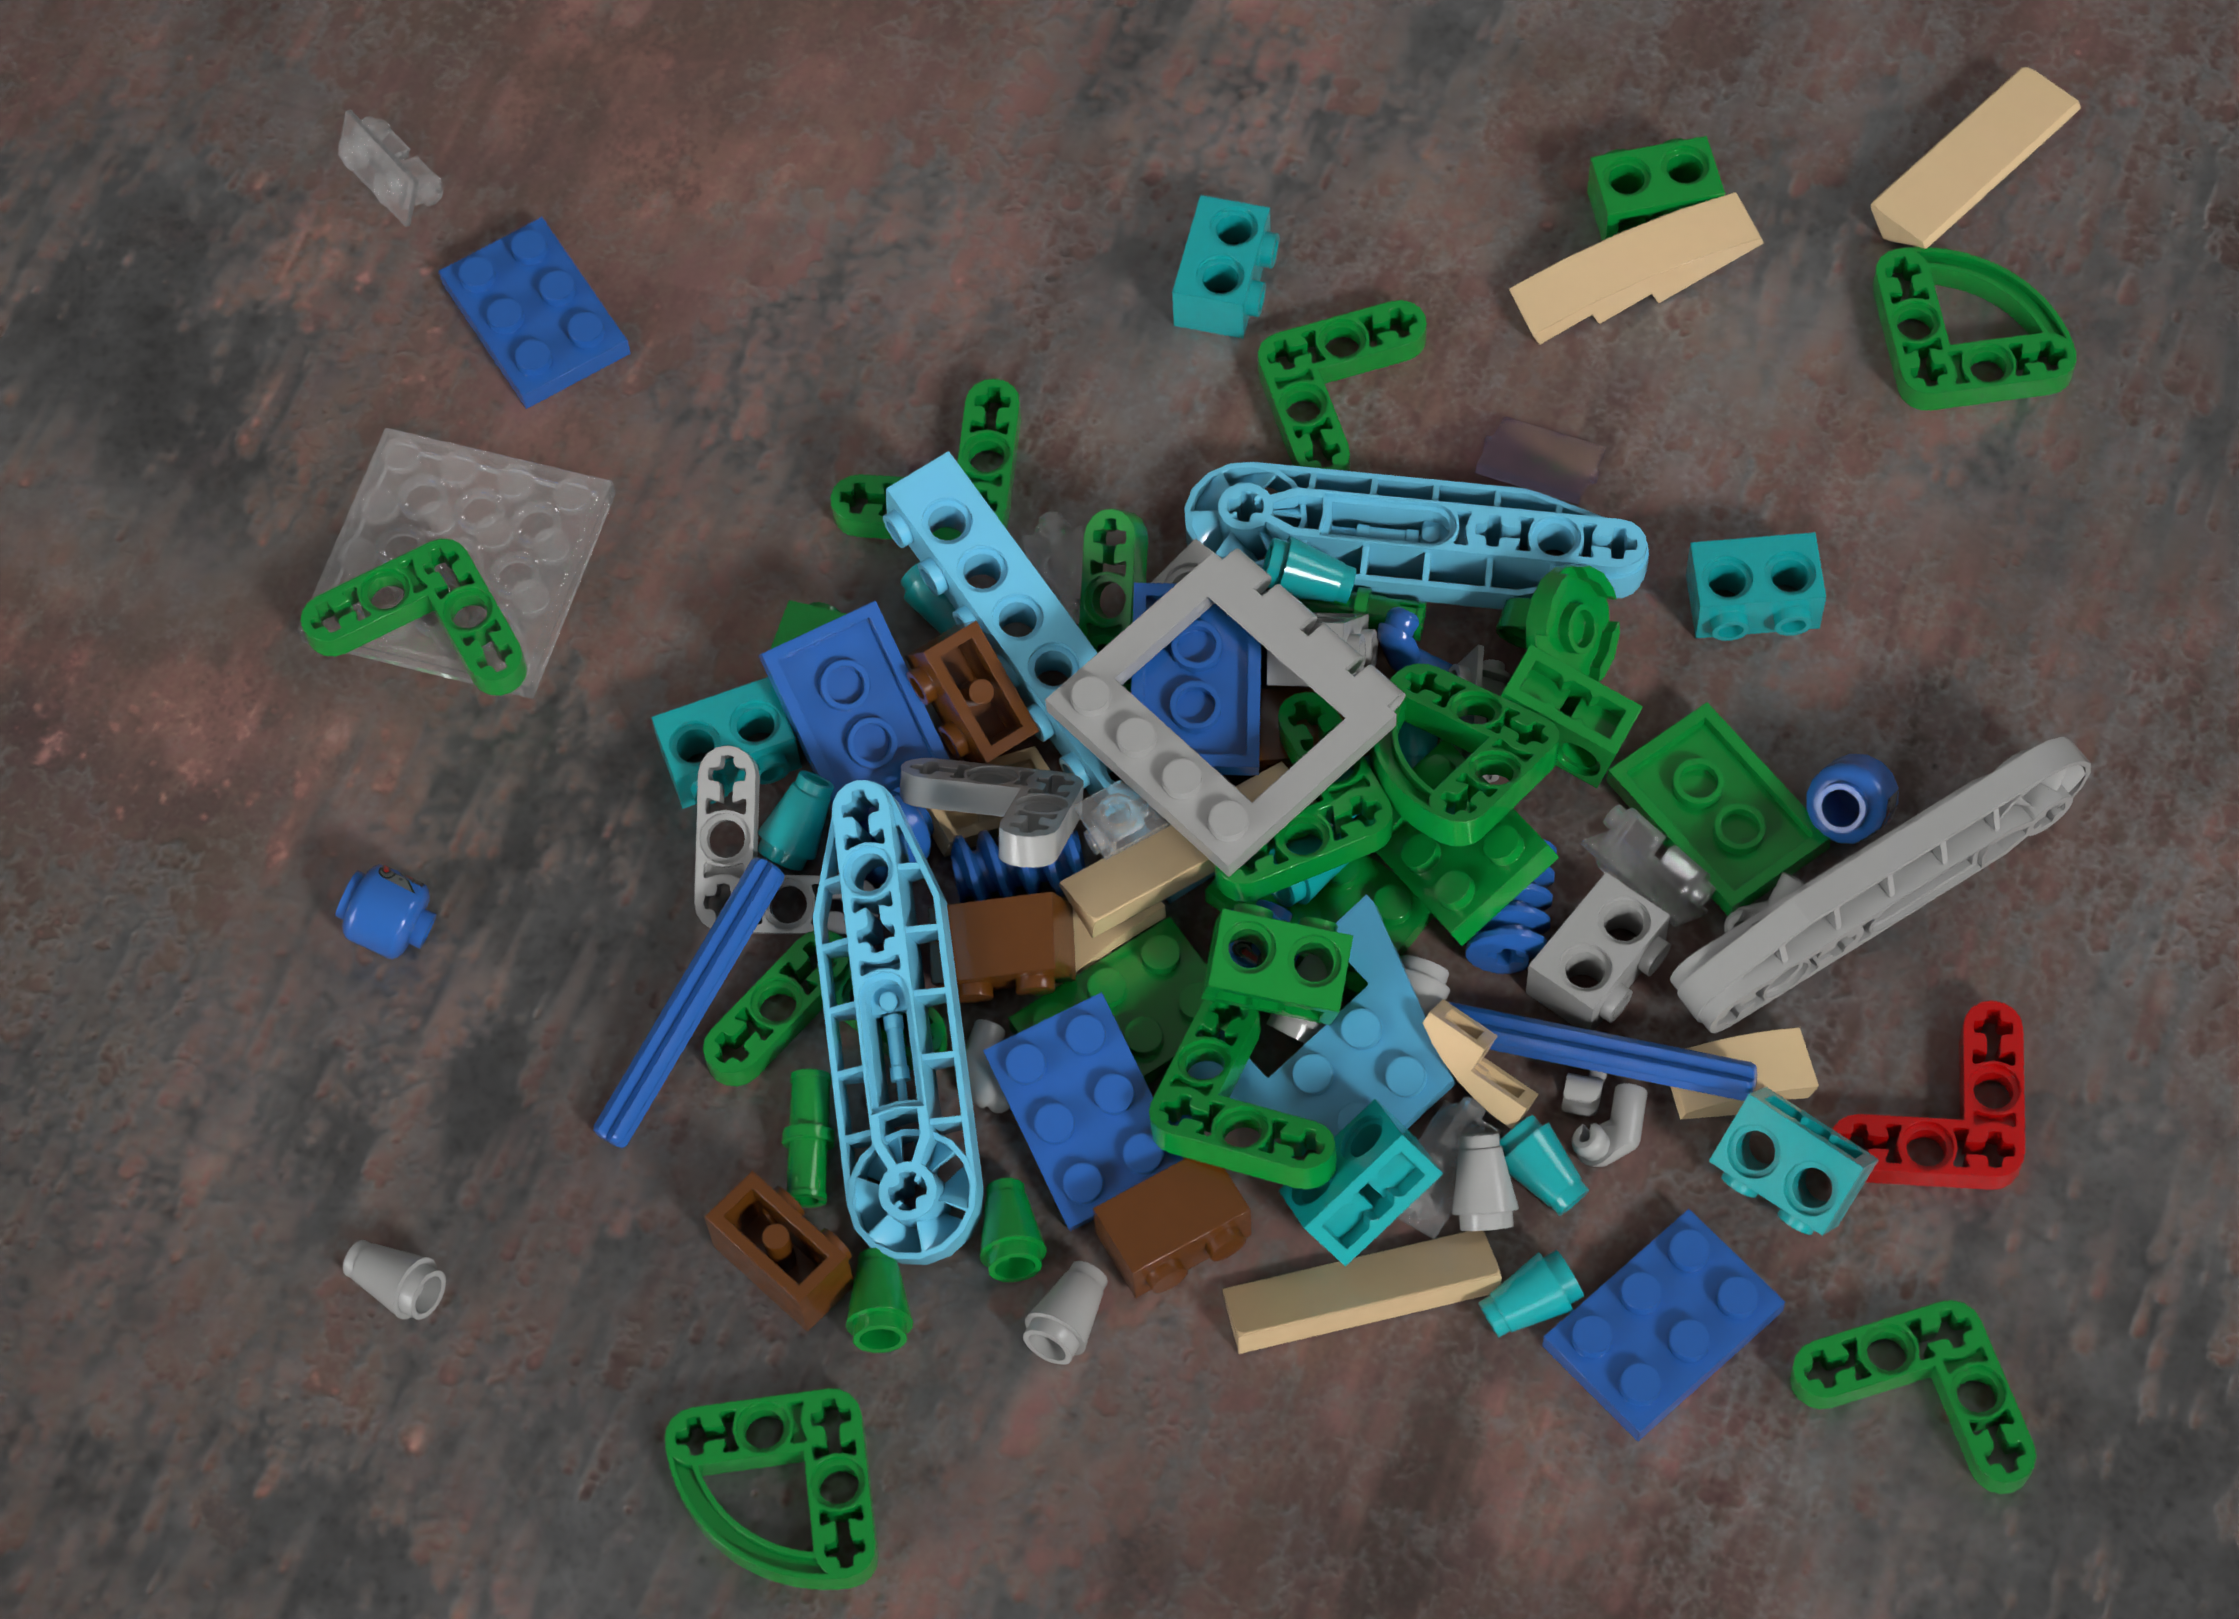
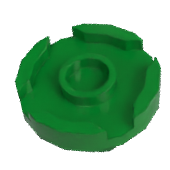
(1566, 619)

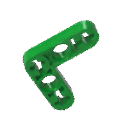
(1308, 379)
(993, 485)
(1133, 554)
(423, 594)
(1335, 806)
(795, 962)
(1211, 1102)
(1948, 1370)

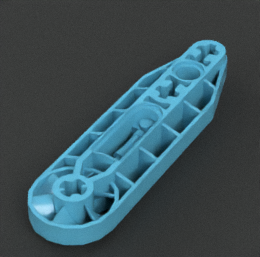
(1413, 531)
(886, 987)

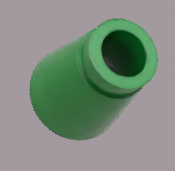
(1010, 1233)
(878, 1304)

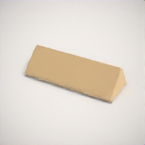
(1972, 159)
(1147, 871)
(1363, 1291)

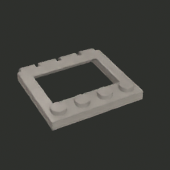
(1166, 768)

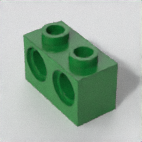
(1653, 180)
(1587, 713)
(1275, 983)

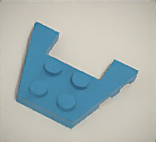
(1366, 1053)

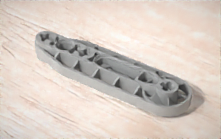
(1880, 884)

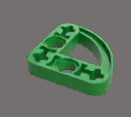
(1952, 363)
(1511, 745)
(798, 1444)

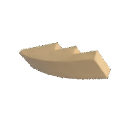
(1638, 262)

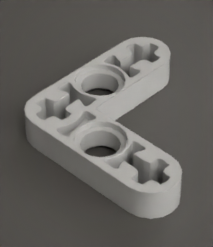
(1032, 802)
(715, 871)

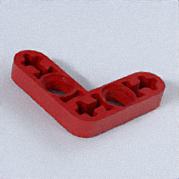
(1977, 1123)

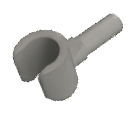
(1583, 1093)

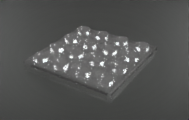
(517, 519)

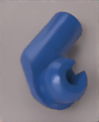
(1398, 642)

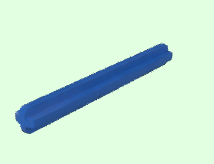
(688, 1002)
(1617, 1054)

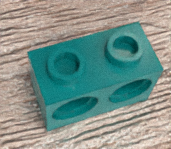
(1215, 265)
(1752, 571)
(725, 721)
(1799, 1145)
(1374, 1182)

